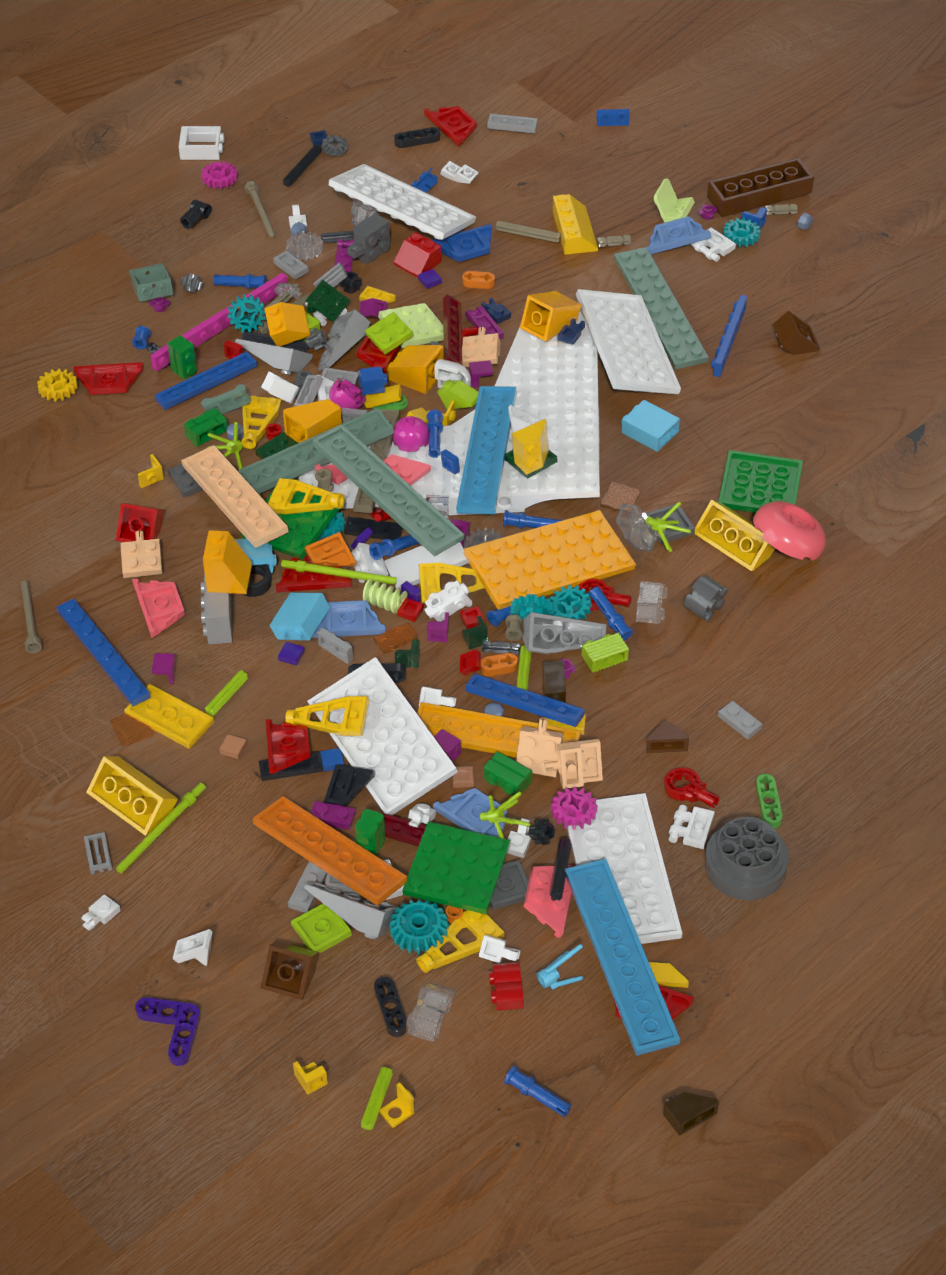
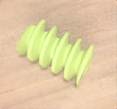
(383, 598)

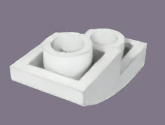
(458, 174)

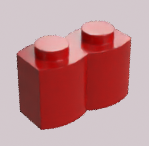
(507, 986)

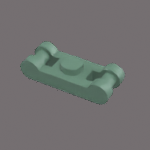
(226, 401)

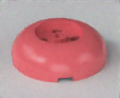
(791, 529)

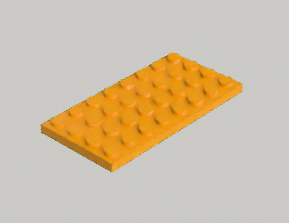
(549, 558)

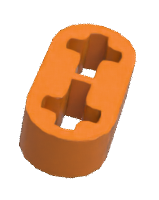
(479, 280)
(499, 664)

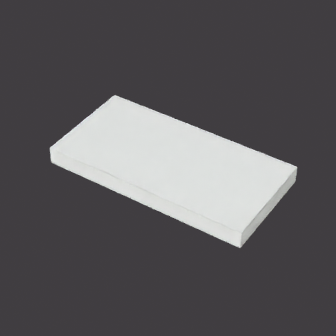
(406, 564)

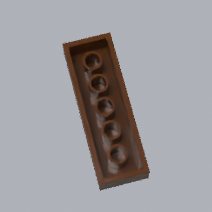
(760, 187)

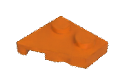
(330, 552)

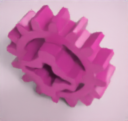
(219, 175)
(574, 808)

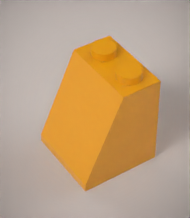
(548, 313)
(416, 367)
(311, 419)
(225, 564)

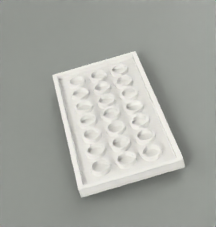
(402, 201)
(627, 342)
(393, 739)
(630, 844)

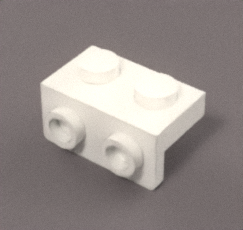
(366, 563)

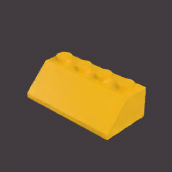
(573, 225)
(733, 535)
(130, 794)

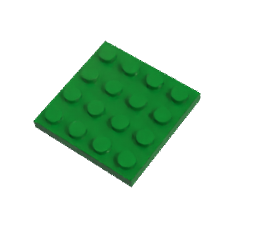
(758, 479)
(303, 527)
(456, 867)

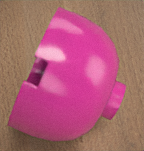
(346, 394)
(410, 434)

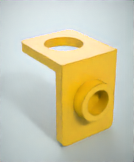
(450, 414)
(151, 475)
(404, 1102)

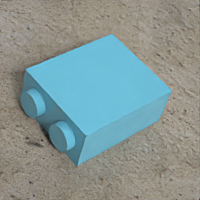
(650, 425)
(299, 616)

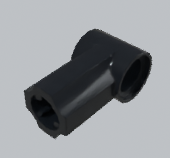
(196, 211)

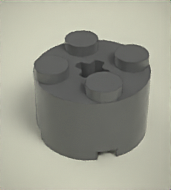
(706, 597)

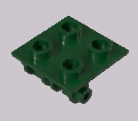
(327, 301)

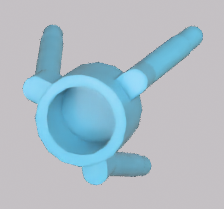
(549, 975)

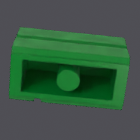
(182, 357)
(199, 427)
(507, 774)
(370, 831)

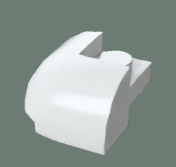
(450, 370)

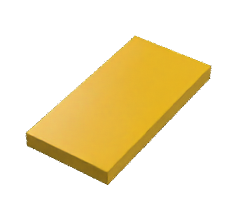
(171, 717)

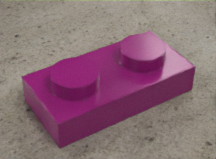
(334, 815)

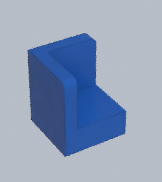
(759, 218)

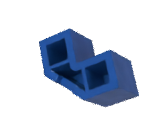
(372, 380)

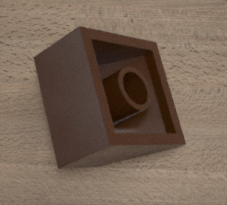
(795, 335)
(289, 969)

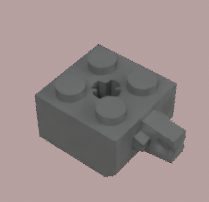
(370, 239)

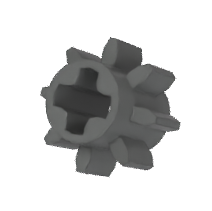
(191, 283)
(316, 339)

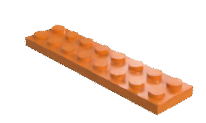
(330, 850)

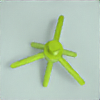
(232, 446)
(660, 525)
(496, 815)

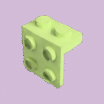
(669, 205)

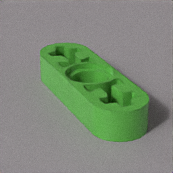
(772, 793)

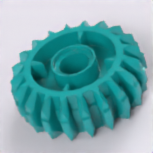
(406, 919)

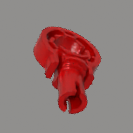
(614, 598)
(692, 792)

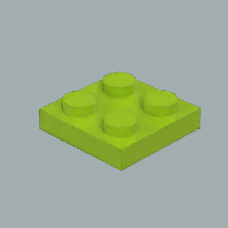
(389, 333)
(321, 928)

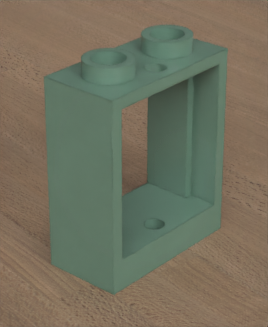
(143, 282)

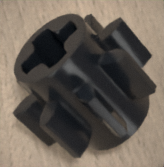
(351, 283)
(541, 831)

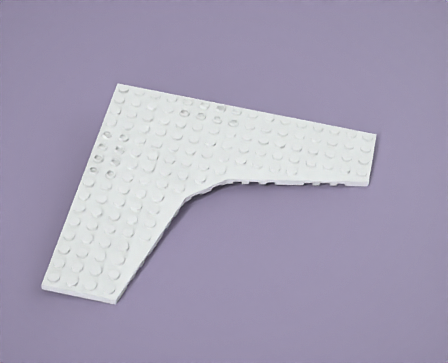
(552, 383)

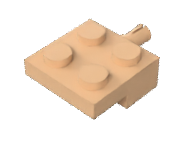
(481, 348)
(141, 557)
(538, 747)
(578, 763)

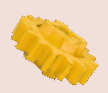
(57, 384)

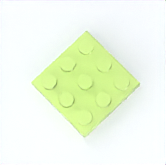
(421, 321)

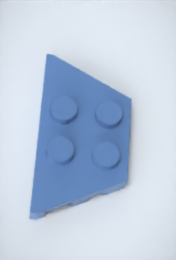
(676, 234)
(351, 619)
(465, 812)

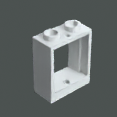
(201, 134)

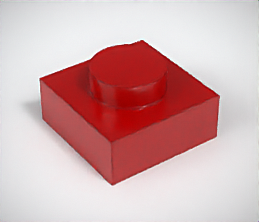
(232, 349)
(410, 610)
(469, 616)
(470, 662)

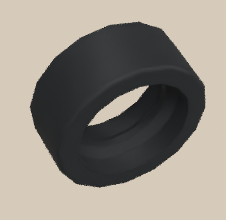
(264, 585)

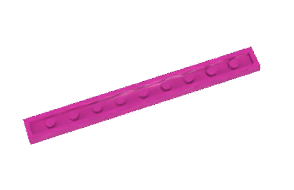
(216, 323)

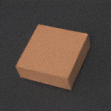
(233, 746)
(463, 777)

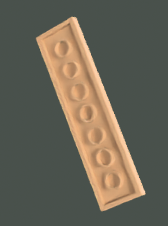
(235, 496)

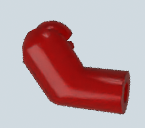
(470, 331)

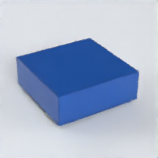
(450, 461)
(331, 758)

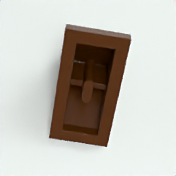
(667, 739)

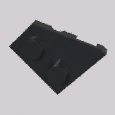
(347, 784)

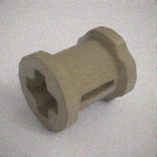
(323, 477)
(513, 629)

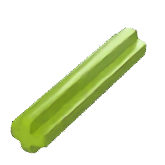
(524, 667)
(226, 693)
(376, 1098)

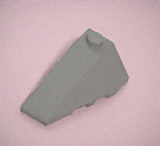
(343, 335)
(278, 357)
(557, 634)
(359, 913)

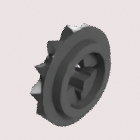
(329, 148)

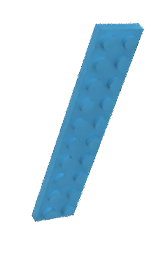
(486, 450)
(622, 957)

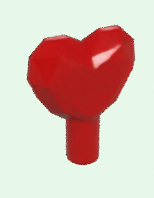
(380, 515)

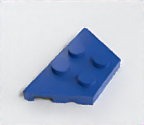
(467, 243)

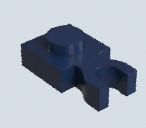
(497, 312)
(571, 333)

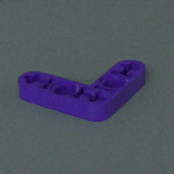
(178, 1019)

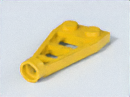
(259, 405)
(286, 489)
(430, 578)
(353, 719)
(477, 924)

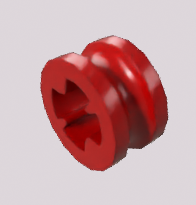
(273, 430)

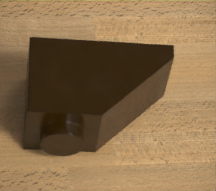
(554, 680)
(689, 1110)

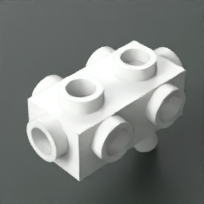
(448, 600)

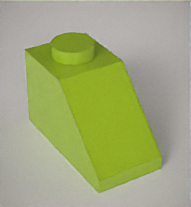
(459, 392)

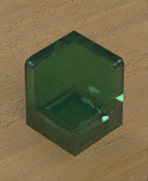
(476, 635)
(411, 657)

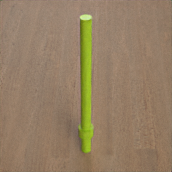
(302, 566)
(187, 801)

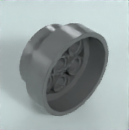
(754, 860)

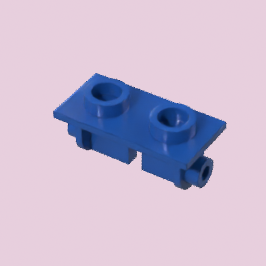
(612, 117)
(425, 180)

